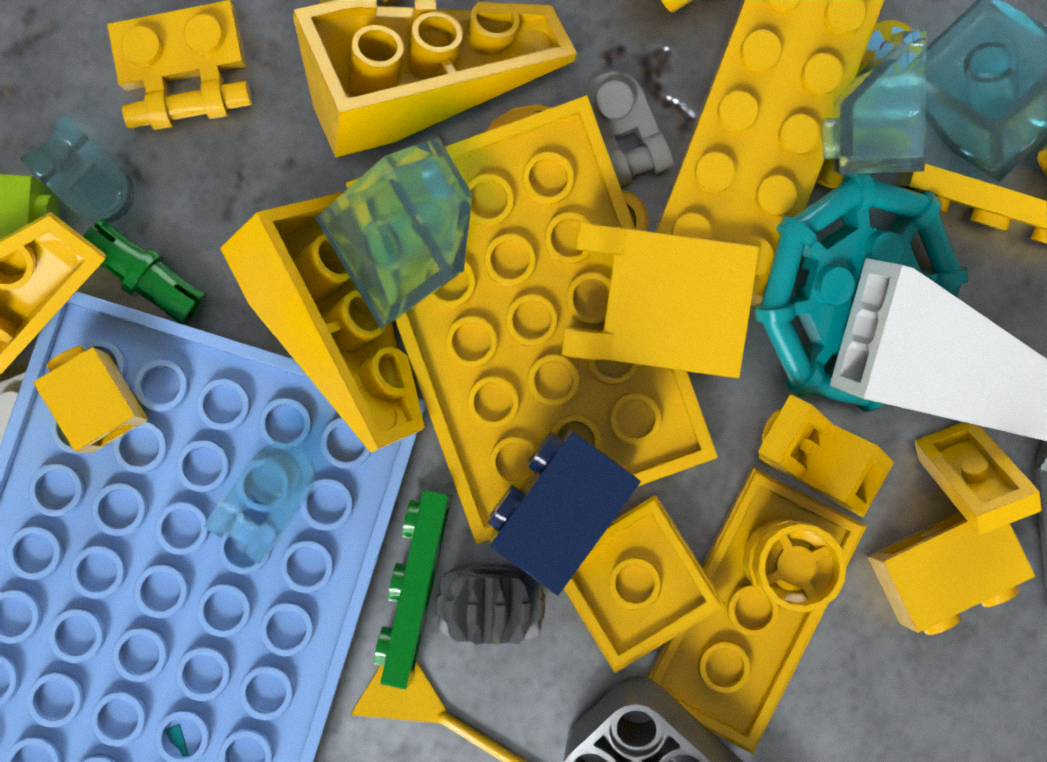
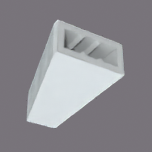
(937, 355)

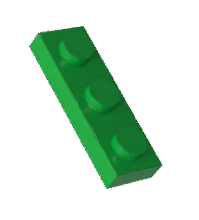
(412, 588)

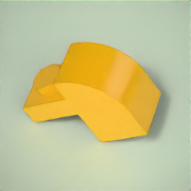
(823, 456)

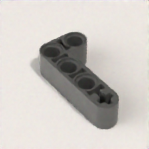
(665, 736)

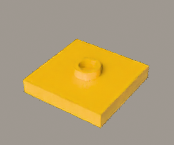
(641, 585)

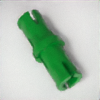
(145, 273)

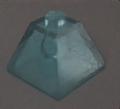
(882, 112)
(402, 229)

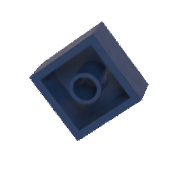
(560, 509)

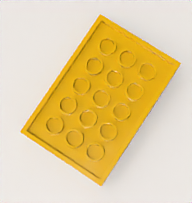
(496, 332)

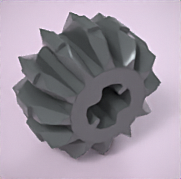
(489, 605)

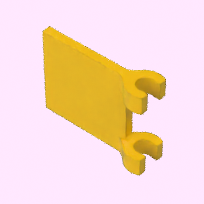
(669, 301)

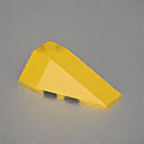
(403, 69)
(37, 276)
(323, 321)

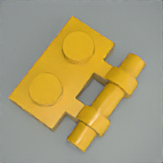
(174, 48)

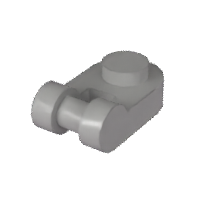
(623, 110)

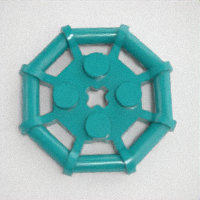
(837, 266)

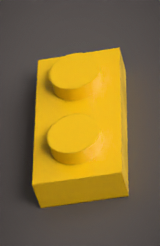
(978, 477)

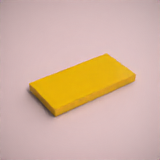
(743, 655)

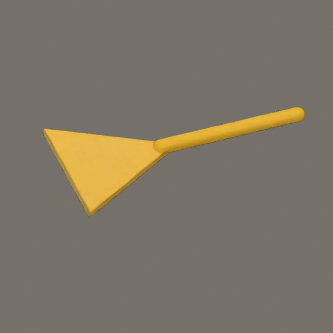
(421, 704)

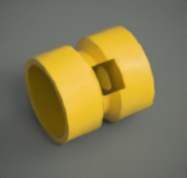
(795, 564)

